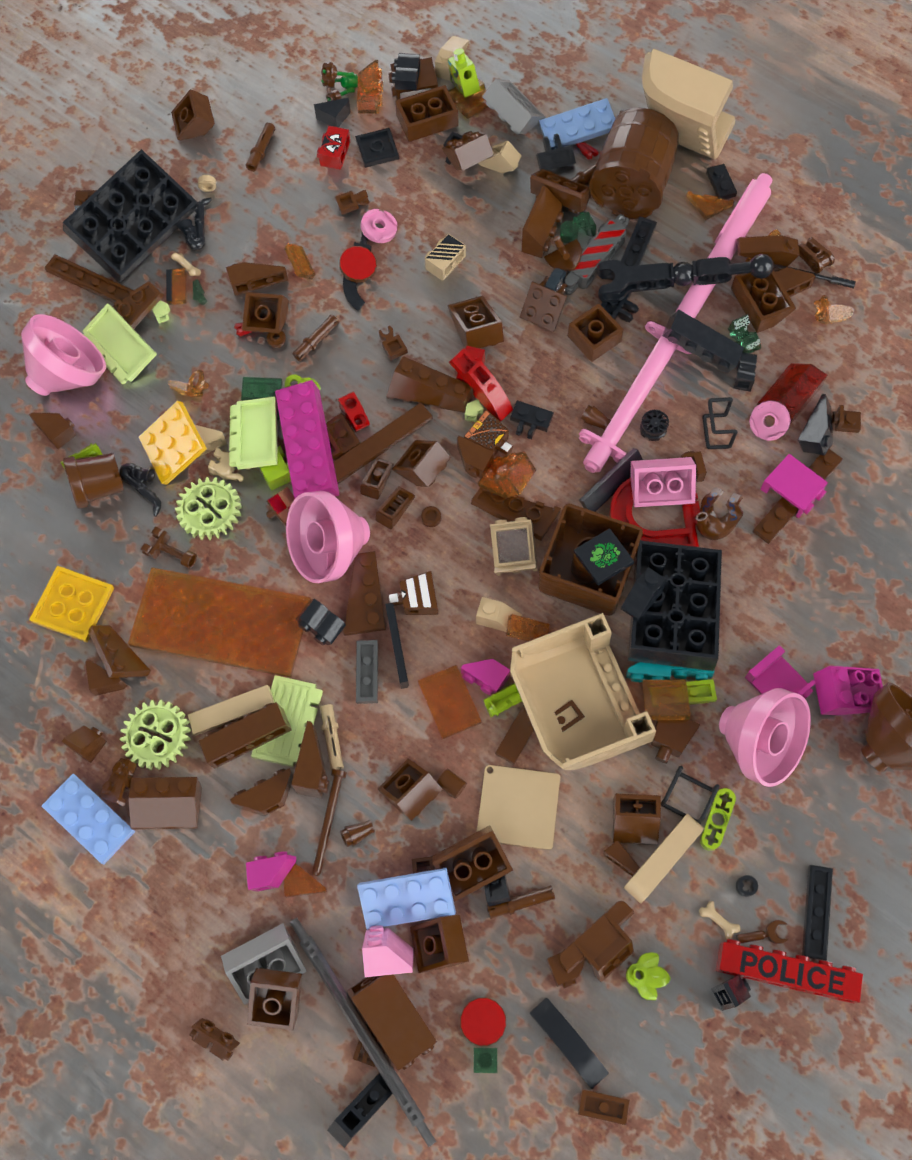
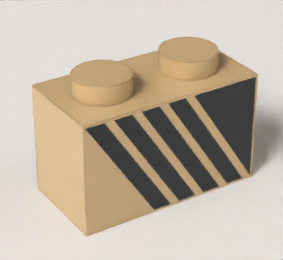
(445, 257)

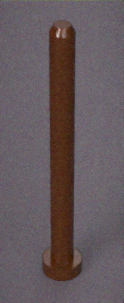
(328, 819)

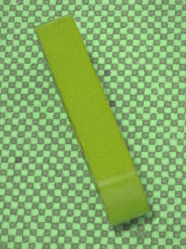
(726, 815)

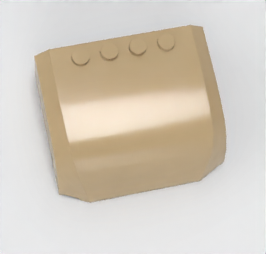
(690, 99)
(580, 668)

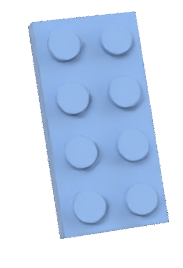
(579, 123)
(88, 819)
(406, 898)

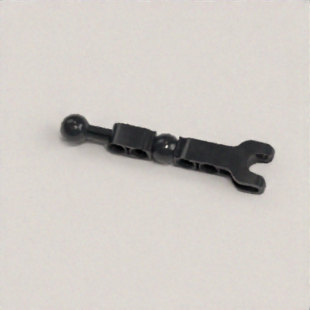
(663, 275)

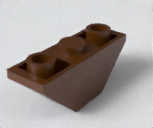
(266, 794)

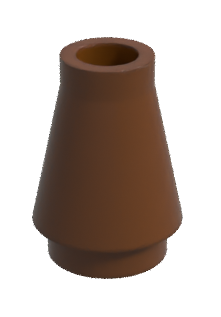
(595, 417)
(356, 833)

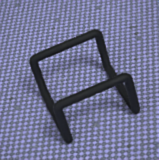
(714, 431)
(714, 790)

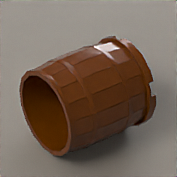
(635, 163)

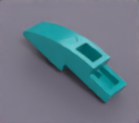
(648, 671)

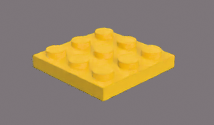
(172, 442)
(71, 603)

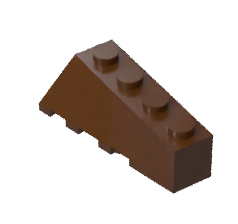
(430, 387)

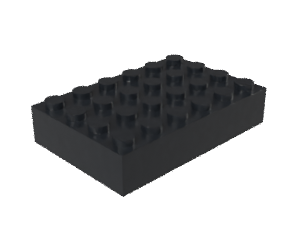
(129, 216)
(685, 618)

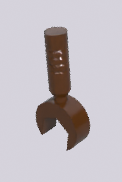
(761, 935)

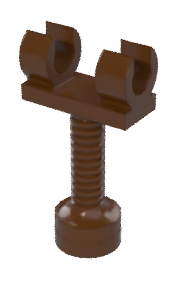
(187, 559)

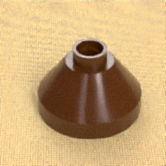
(889, 730)

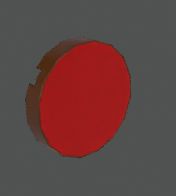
(357, 264)
(483, 1021)

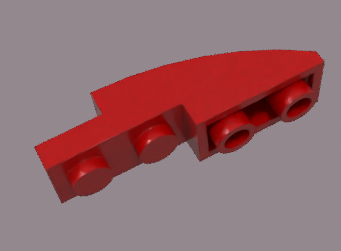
(483, 383)

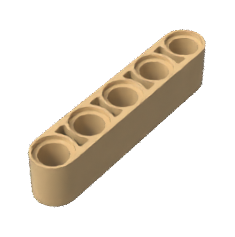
(663, 858)

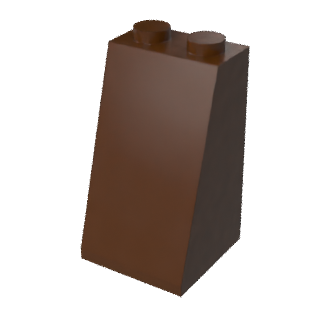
(392, 1019)

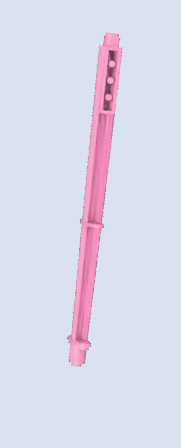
(726, 246)

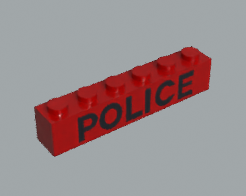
(789, 972)

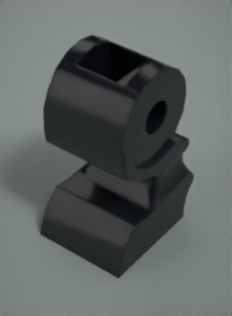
(746, 372)

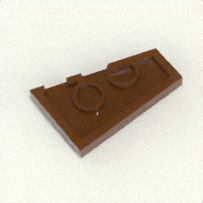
(138, 303)
(116, 654)

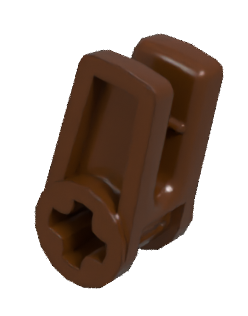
(815, 255)

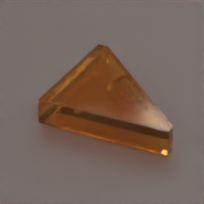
(709, 205)
(300, 883)

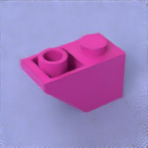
(487, 674)
(268, 872)

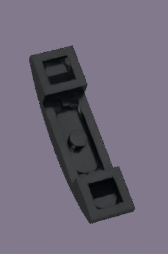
(569, 1043)

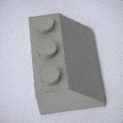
(512, 106)
(268, 951)

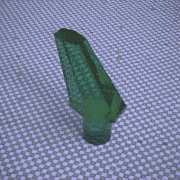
(198, 292)

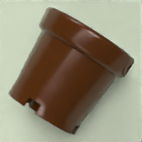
(92, 478)

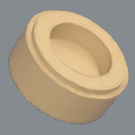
(206, 183)

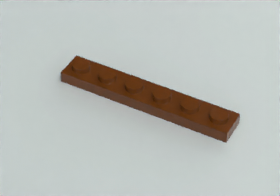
(784, 510)

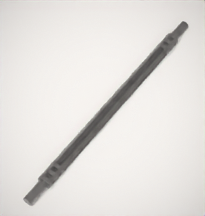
(363, 1033)

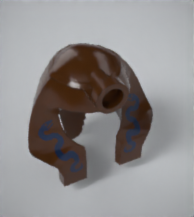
(709, 524)

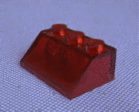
(796, 388)

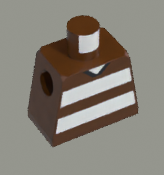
(417, 595)

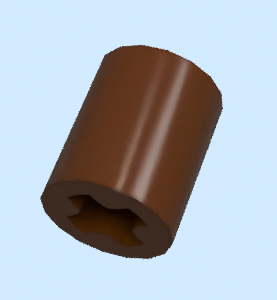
(451, 783)

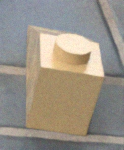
(445, 53)

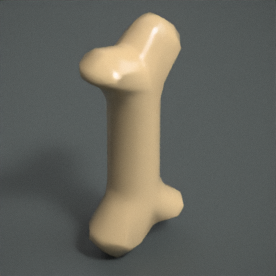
(189, 267)
(729, 928)

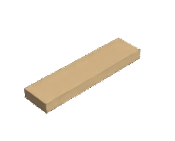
(229, 710)

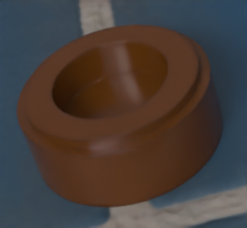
(431, 516)

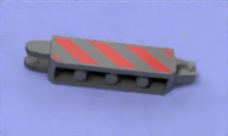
(598, 249)

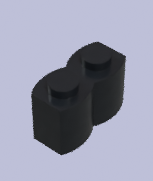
(407, 71)
(320, 622)

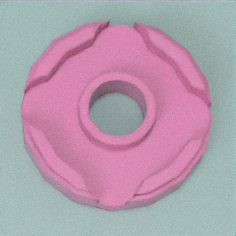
(376, 234)
(781, 417)

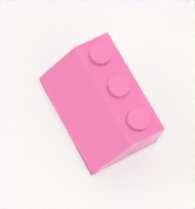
(663, 482)
(385, 953)

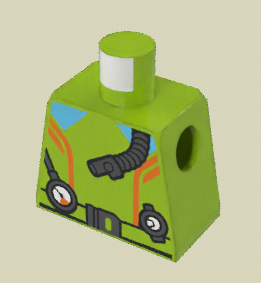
(463, 73)

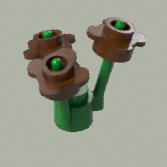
(348, 81)

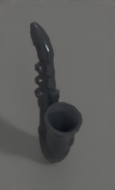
(195, 234)
(134, 476)

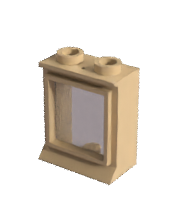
(513, 546)

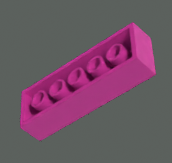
(306, 439)

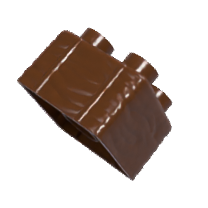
(564, 574)

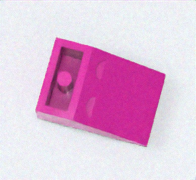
(846, 689)

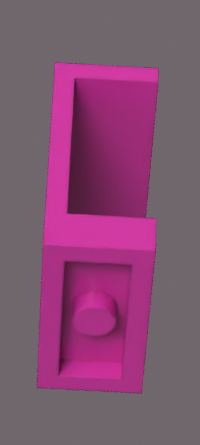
(796, 484)
(777, 673)

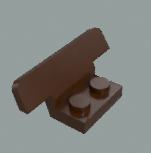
(602, 944)

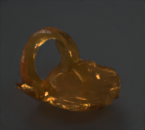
(831, 313)
(189, 389)

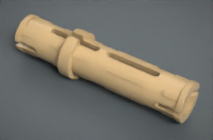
(328, 713)

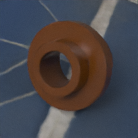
(276, 343)

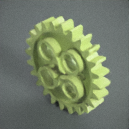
(221, 495)
(147, 753)

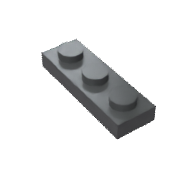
(367, 672)

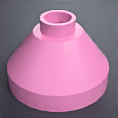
(59, 356)
(323, 536)
(768, 734)

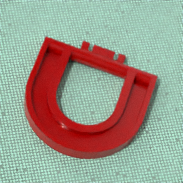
(622, 510)

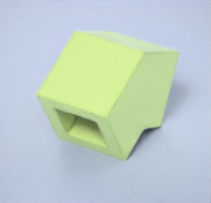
(161, 311)
(473, 410)

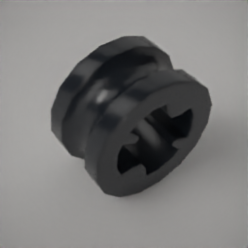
(739, 886)

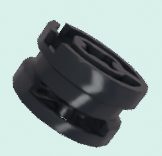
(654, 425)

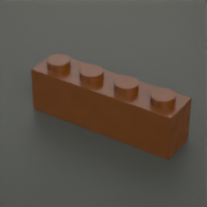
(245, 735)

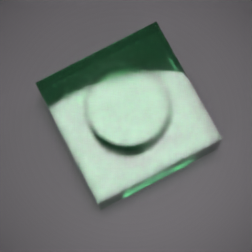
(485, 1060)

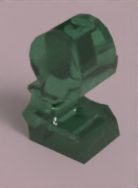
(569, 229)
(739, 331)

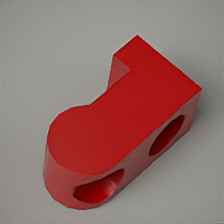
(354, 411)

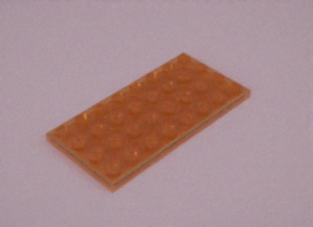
(219, 622)

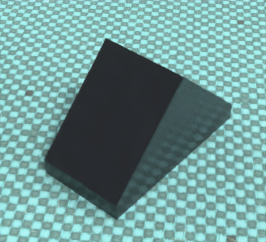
(333, 112)

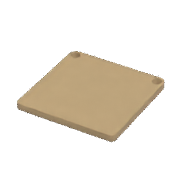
(520, 806)

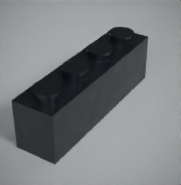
(703, 341)

